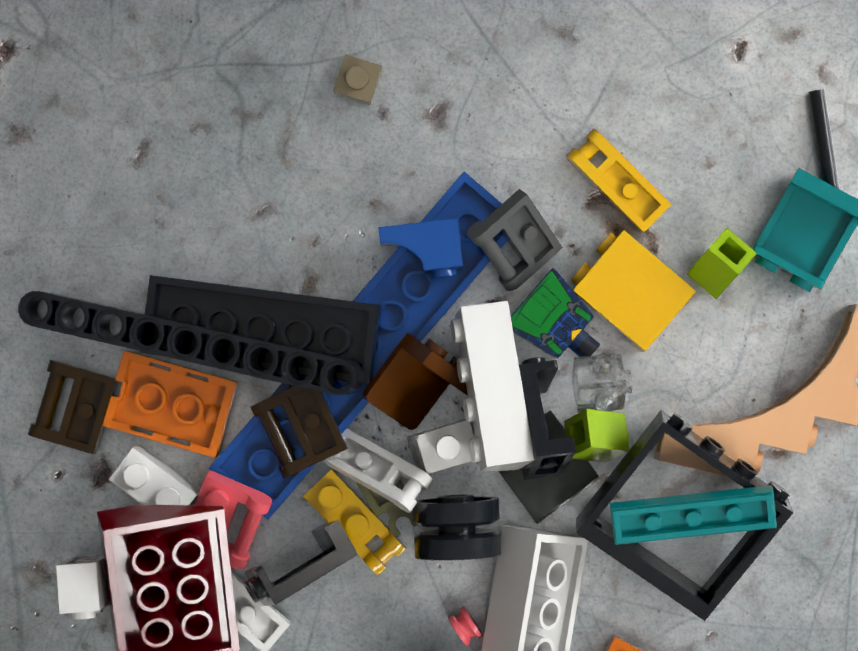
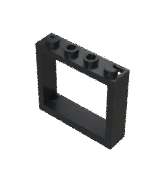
(646, 564)

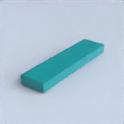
(693, 515)

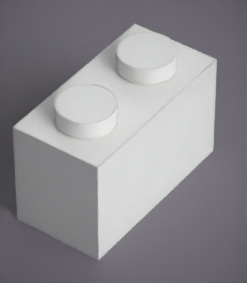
(152, 480)
(82, 586)

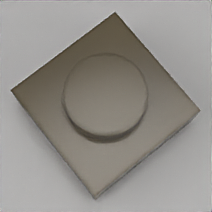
(357, 79)

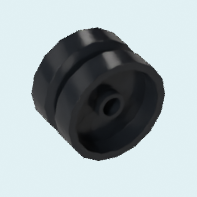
(456, 525)

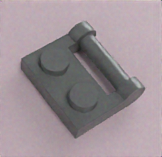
(525, 232)

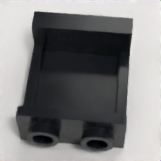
(550, 455)
(336, 551)

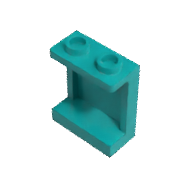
(807, 231)

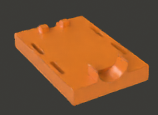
(171, 404)

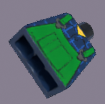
(554, 319)

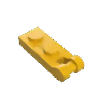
(619, 181)
(339, 502)

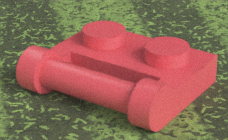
(226, 492)

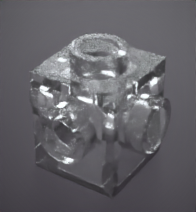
(600, 382)

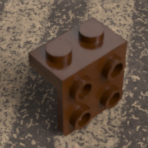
(412, 381)

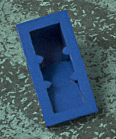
(432, 242)

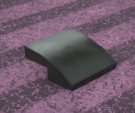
(547, 494)

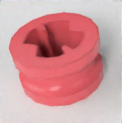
(465, 626)

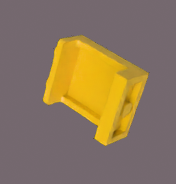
(632, 289)

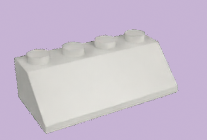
(493, 387)
(534, 590)

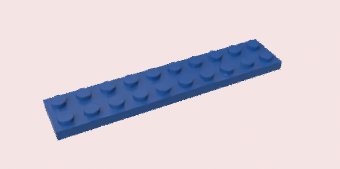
(409, 304)

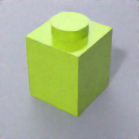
(721, 263)
(598, 434)

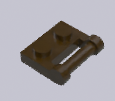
(84, 411)
(311, 422)

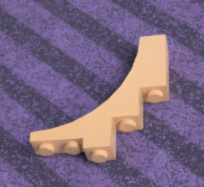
(788, 423)

